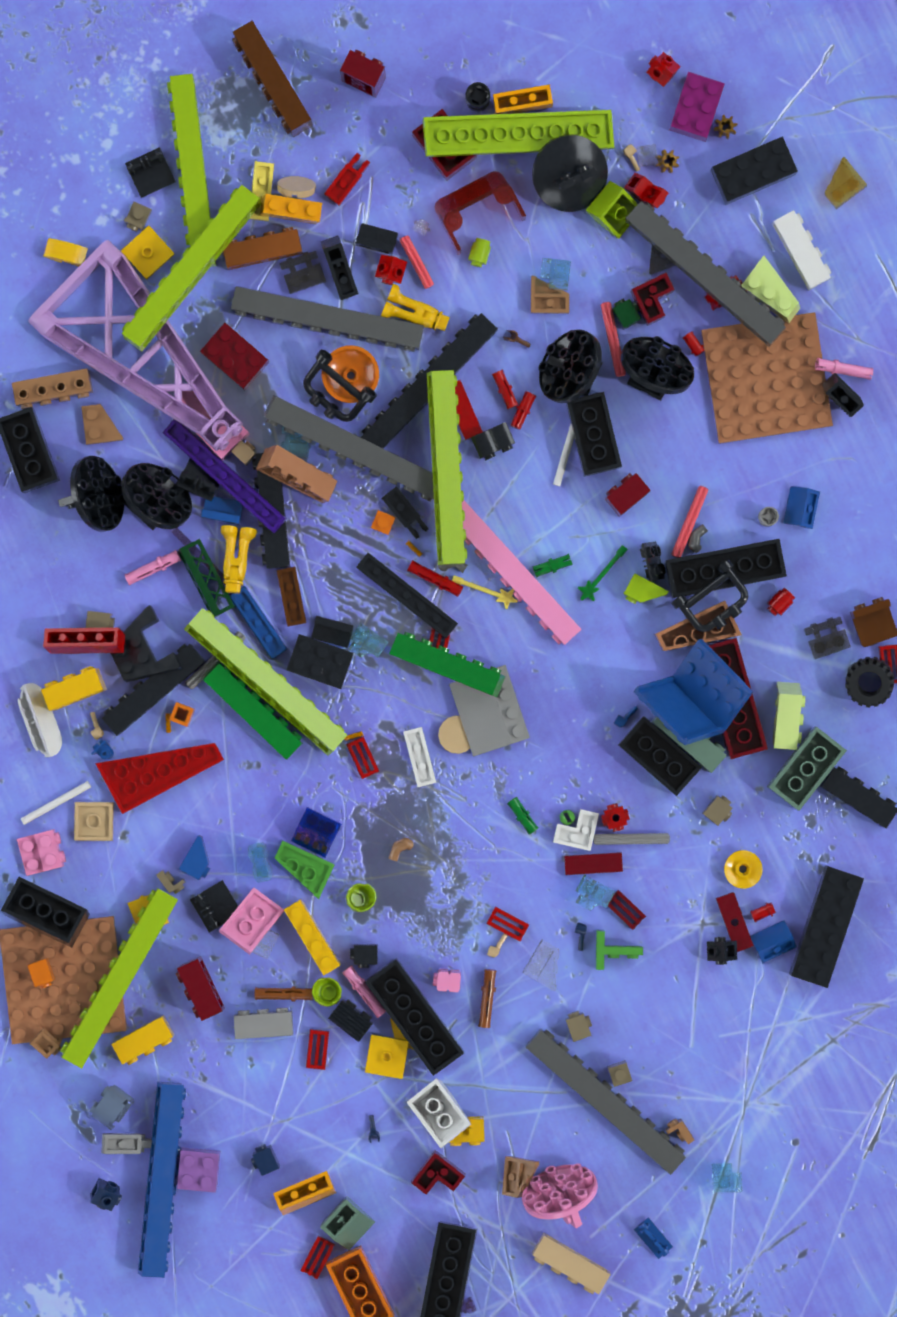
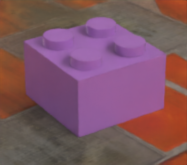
(198, 1169)

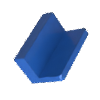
(801, 507)
(223, 510)
(773, 941)

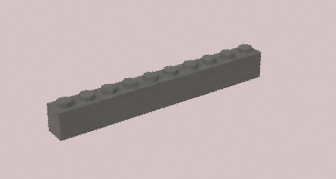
(705, 273)
(327, 318)
(351, 446)
(605, 1101)

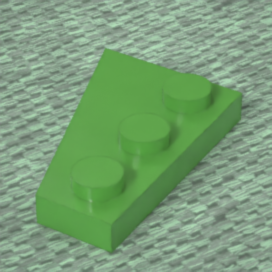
(305, 866)

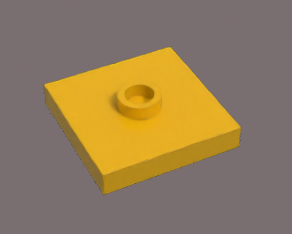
(147, 252)
(386, 1056)

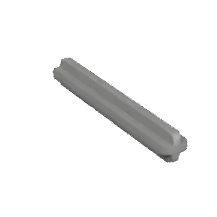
(206, 668)
(651, 838)

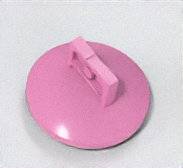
(560, 1193)

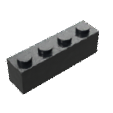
(859, 797)

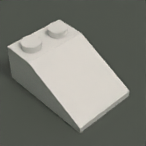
(439, 1112)

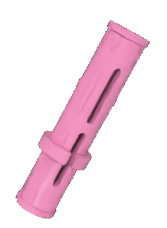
(843, 368)
(160, 563)
(367, 995)

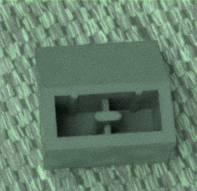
(347, 1223)

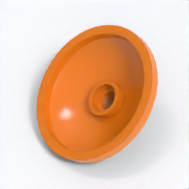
(355, 360)

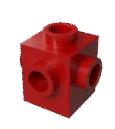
(662, 68)
(390, 269)
(608, 814)

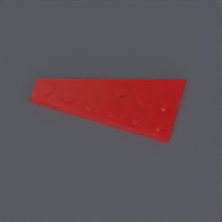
(146, 776)

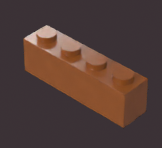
(263, 249)

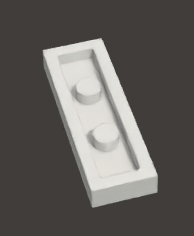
(419, 757)

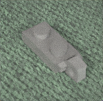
(124, 1143)

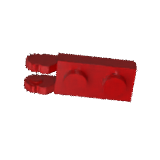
(346, 180)

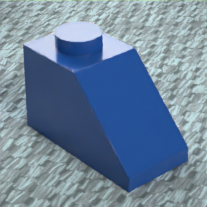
(196, 860)

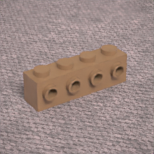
(52, 387)

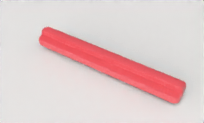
(612, 338)
(689, 521)

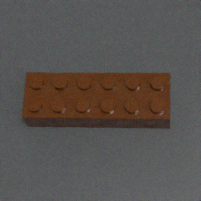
(274, 82)

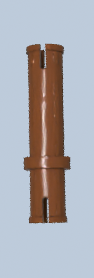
(284, 993)
(487, 998)

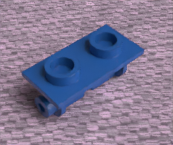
(103, 749)
(653, 1238)

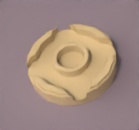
(297, 186)
(453, 736)

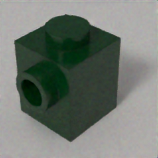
(626, 313)

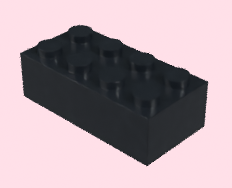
(754, 170)
(594, 434)
(28, 450)
(659, 756)
(45, 912)

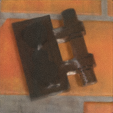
(303, 278)
(829, 643)

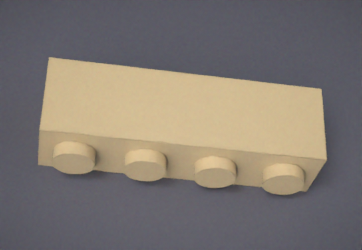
(571, 1263)

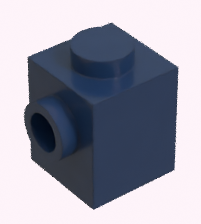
(265, 1159)

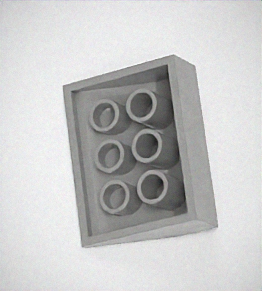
(487, 719)

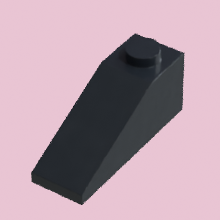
(339, 267)

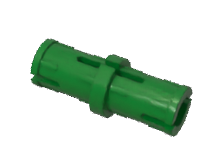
(552, 565)
(522, 815)

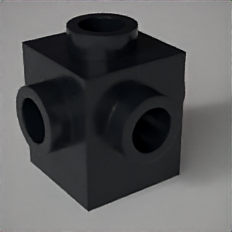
(721, 950)

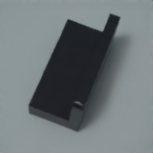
(376, 239)
(332, 631)

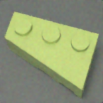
(771, 290)
(788, 716)

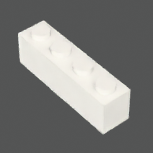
(801, 250)

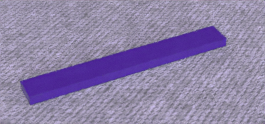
(224, 475)

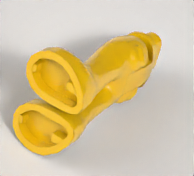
(423, 314)
(235, 568)

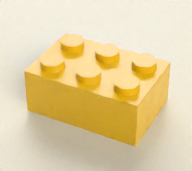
(73, 688)

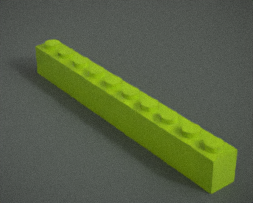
(190, 155)
(191, 268)
(446, 468)
(265, 681)
(119, 977)

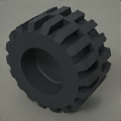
(864, 697)

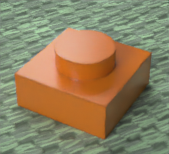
(383, 522)

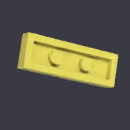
(262, 184)

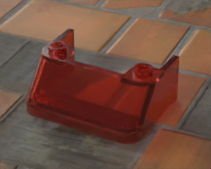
(448, 207)

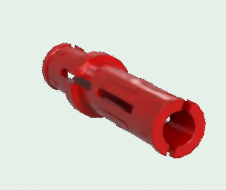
(435, 578)

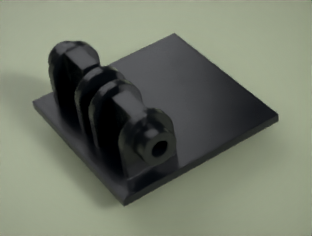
(150, 172)
(197, 481)
(652, 554)
(214, 905)

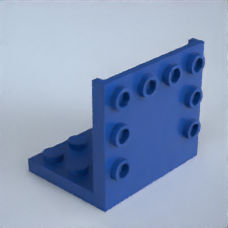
(698, 697)

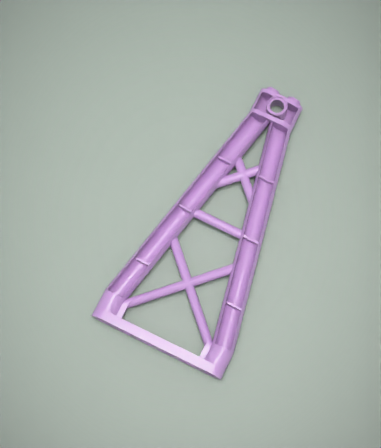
(155, 394)

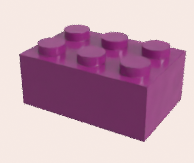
(697, 106)

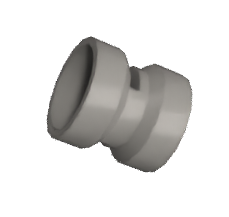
(770, 518)

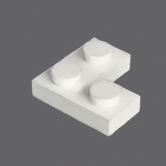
(582, 835)

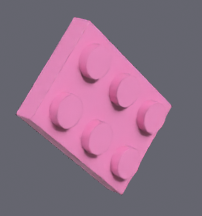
(251, 921)

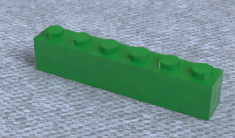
(447, 665)
(253, 711)

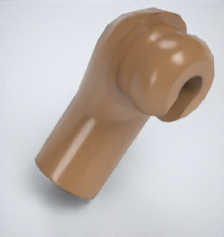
(399, 846)

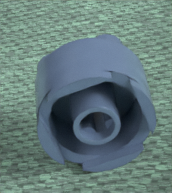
(112, 1106)

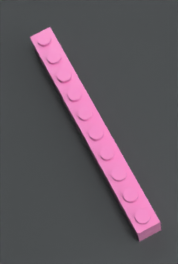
(518, 577)

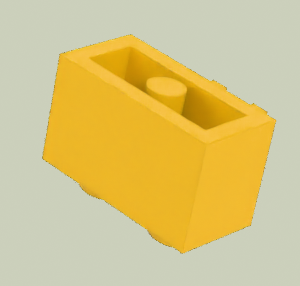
(473, 1134)

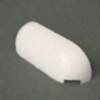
(39, 720)

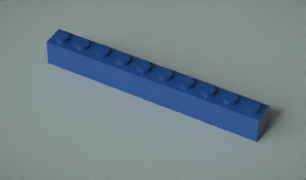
(160, 1179)

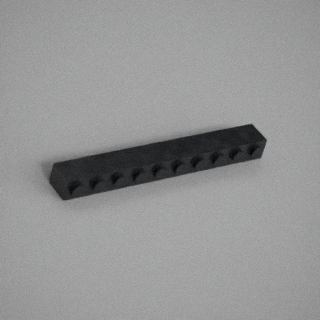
(415, 396)

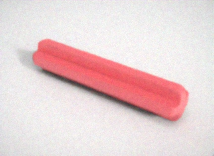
(416, 262)

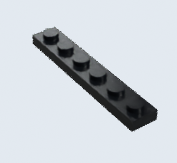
(407, 595)

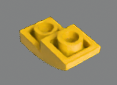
(65, 251)

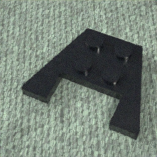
(138, 659)

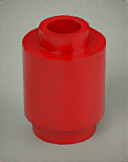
(780, 602)

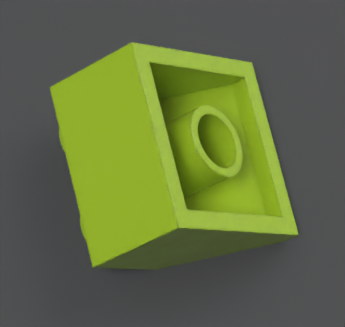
(612, 208)

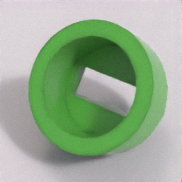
(571, 815)

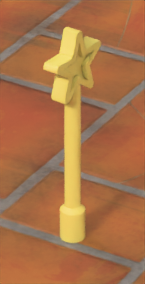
(504, 596)

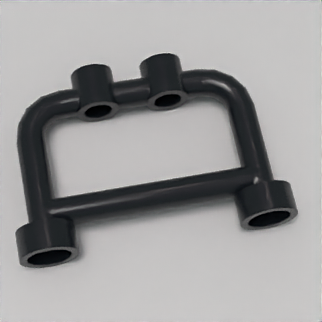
(332, 410)
(719, 621)

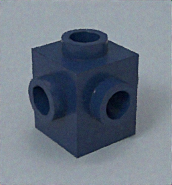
(105, 1194)

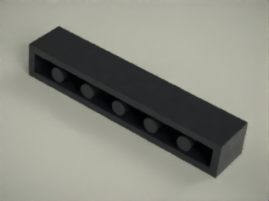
(275, 543)
(150, 692)

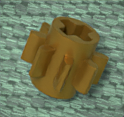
(730, 129)
(665, 155)

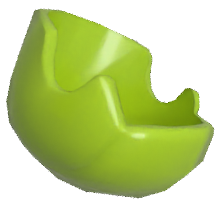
(361, 897)
(326, 991)

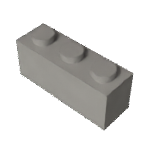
(263, 1023)

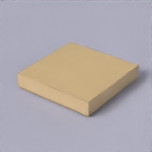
(93, 821)

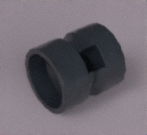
(477, 96)

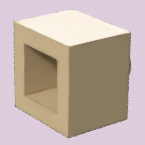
(244, 452)

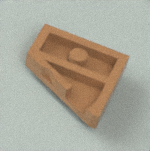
(548, 300)
(98, 425)
(517, 1175)

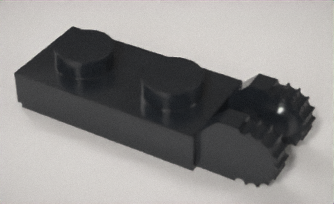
(403, 510)

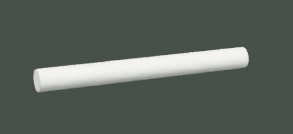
(564, 457)
(56, 802)

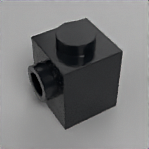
(364, 955)

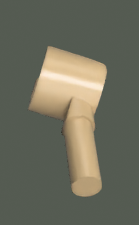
(629, 151)
(97, 732)
(494, 951)

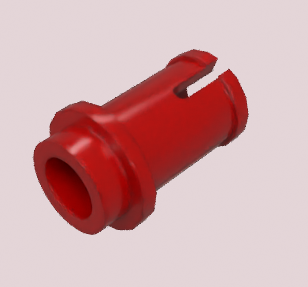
(693, 344)
(763, 912)

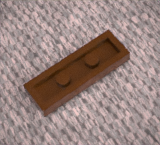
(291, 596)

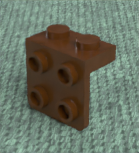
(874, 622)

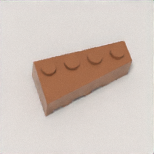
(296, 473)
(685, 635)

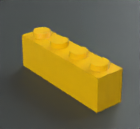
(312, 937)

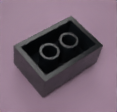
(320, 661)

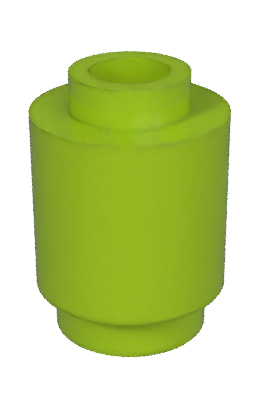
(479, 252)

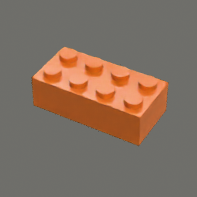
(358, 1285)

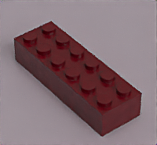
(745, 732)

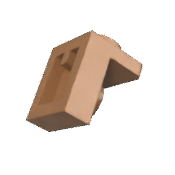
(46, 1043)
(683, 1133)

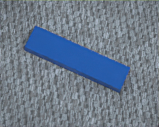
(258, 623)

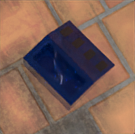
(316, 832)

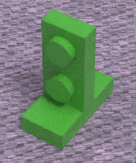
(613, 951)

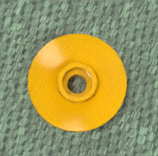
(750, 876)

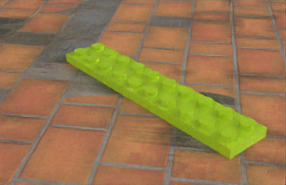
(512, 132)

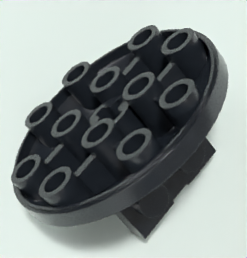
(569, 172)
(570, 366)
(655, 367)
(95, 494)
(155, 497)

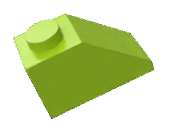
(642, 590)

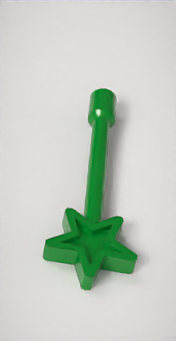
(590, 588)

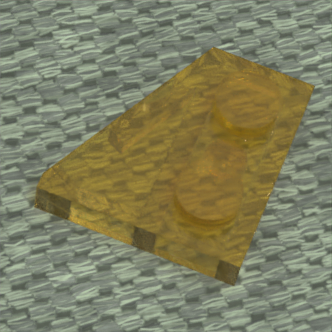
(844, 184)

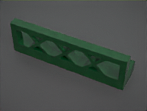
(199, 582)

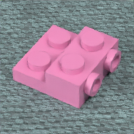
(41, 852)

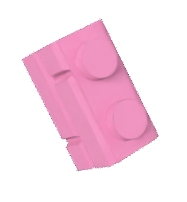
(447, 980)

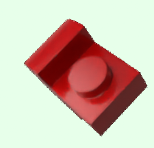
(645, 190)

